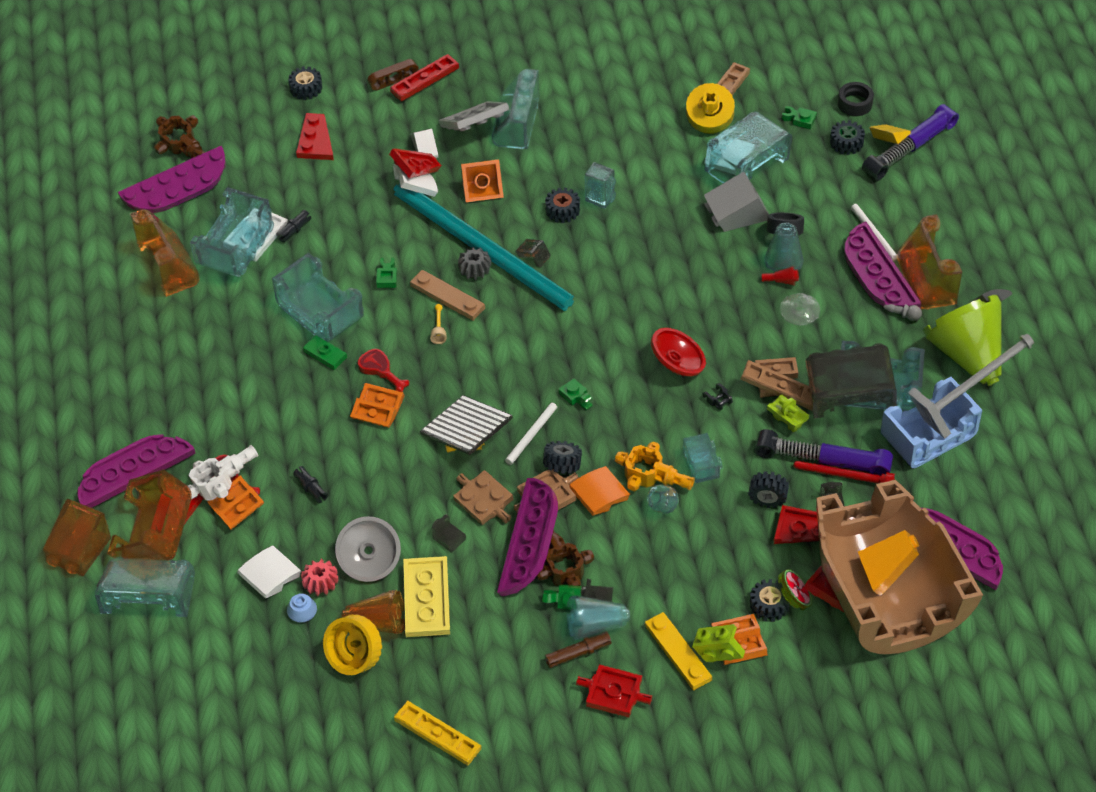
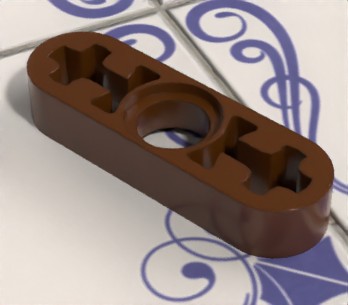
(382, 79)

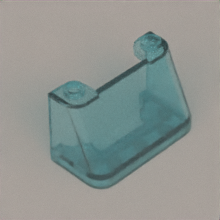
(147, 583)

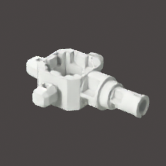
(222, 473)

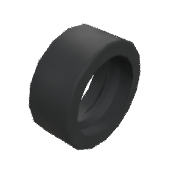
(852, 108)
(775, 219)

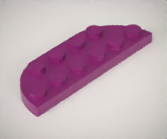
(177, 183)
(876, 269)
(140, 458)
(530, 537)
(976, 550)

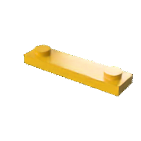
(678, 651)
(437, 733)

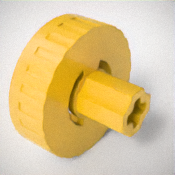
(707, 100)
(362, 642)

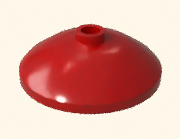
(678, 352)

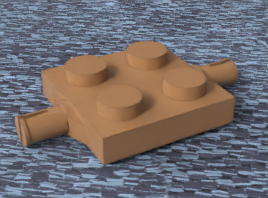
(557, 484)
(483, 497)

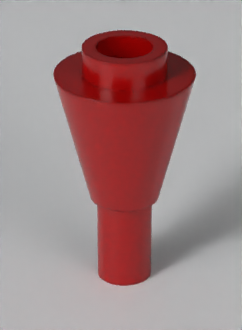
(785, 276)

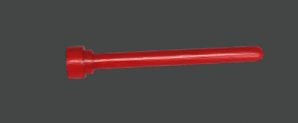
(844, 472)

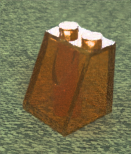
(76, 538)

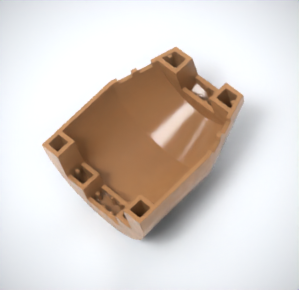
(923, 601)

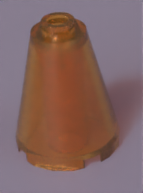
(382, 610)

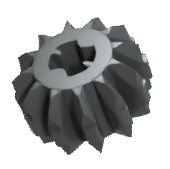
(474, 263)

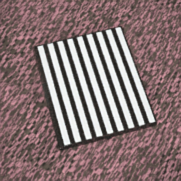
(466, 425)

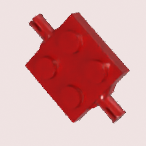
(614, 690)

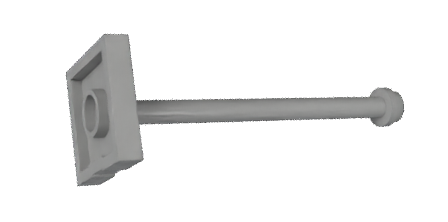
(931, 412)

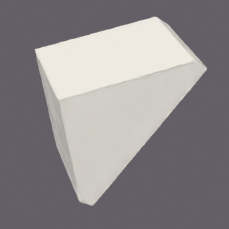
(425, 142)

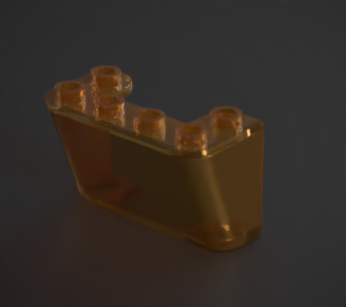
(160, 517)

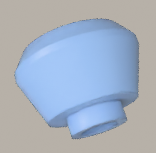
(301, 608)

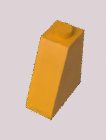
(888, 559)

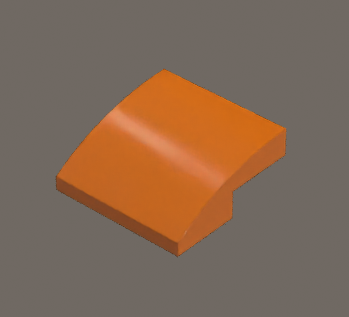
(377, 405)
(599, 490)
(237, 504)
(747, 636)

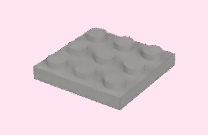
(476, 114)

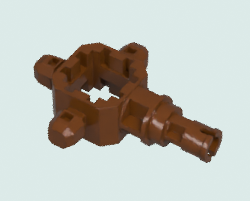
(186, 144)
(558, 551)

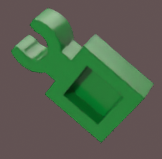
(802, 118)
(387, 274)

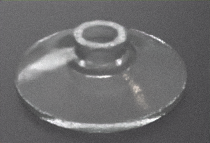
(800, 309)

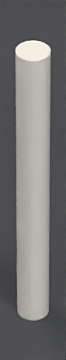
(863, 218)
(530, 434)

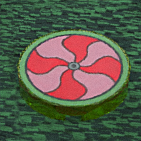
(794, 589)

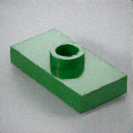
(325, 352)

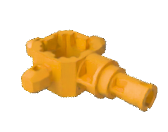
(660, 471)

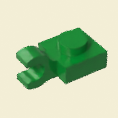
(576, 393)
(561, 596)

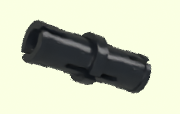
(293, 226)
(310, 484)

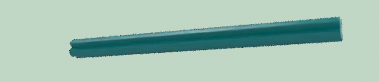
(497, 254)

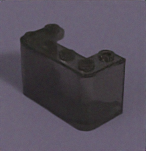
(850, 378)

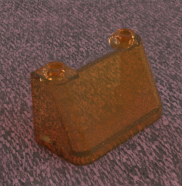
(174, 262)
(931, 279)

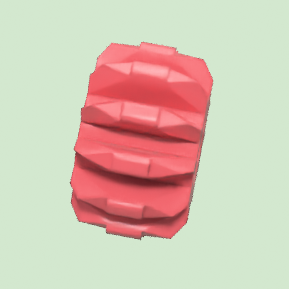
(319, 577)

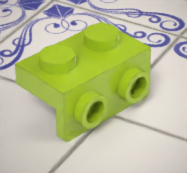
(718, 643)

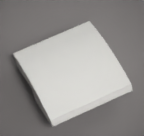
(423, 184)
(269, 571)

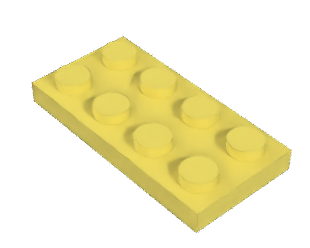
(426, 597)

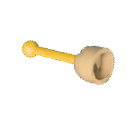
(438, 334)

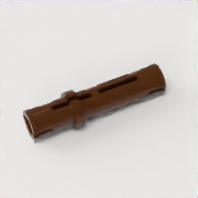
(587, 645)

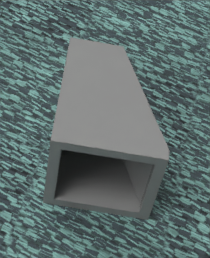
(736, 204)

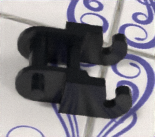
(713, 401)

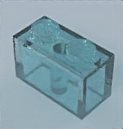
(600, 185)
(702, 457)

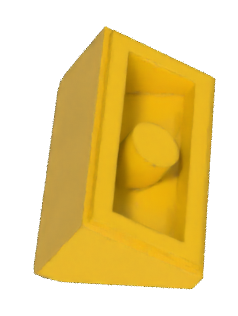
(889, 133)

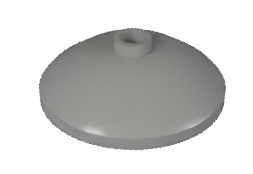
(368, 533)

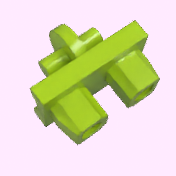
(788, 412)

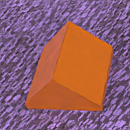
(482, 180)

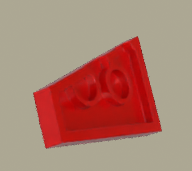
(415, 163)
(796, 526)

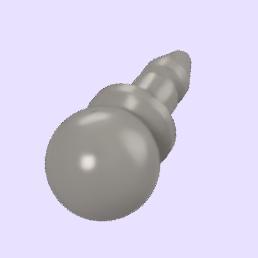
(913, 312)

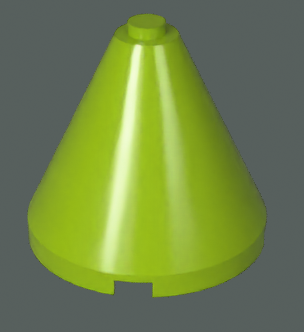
(971, 336)

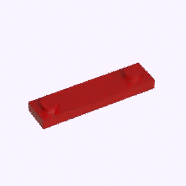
(424, 77)

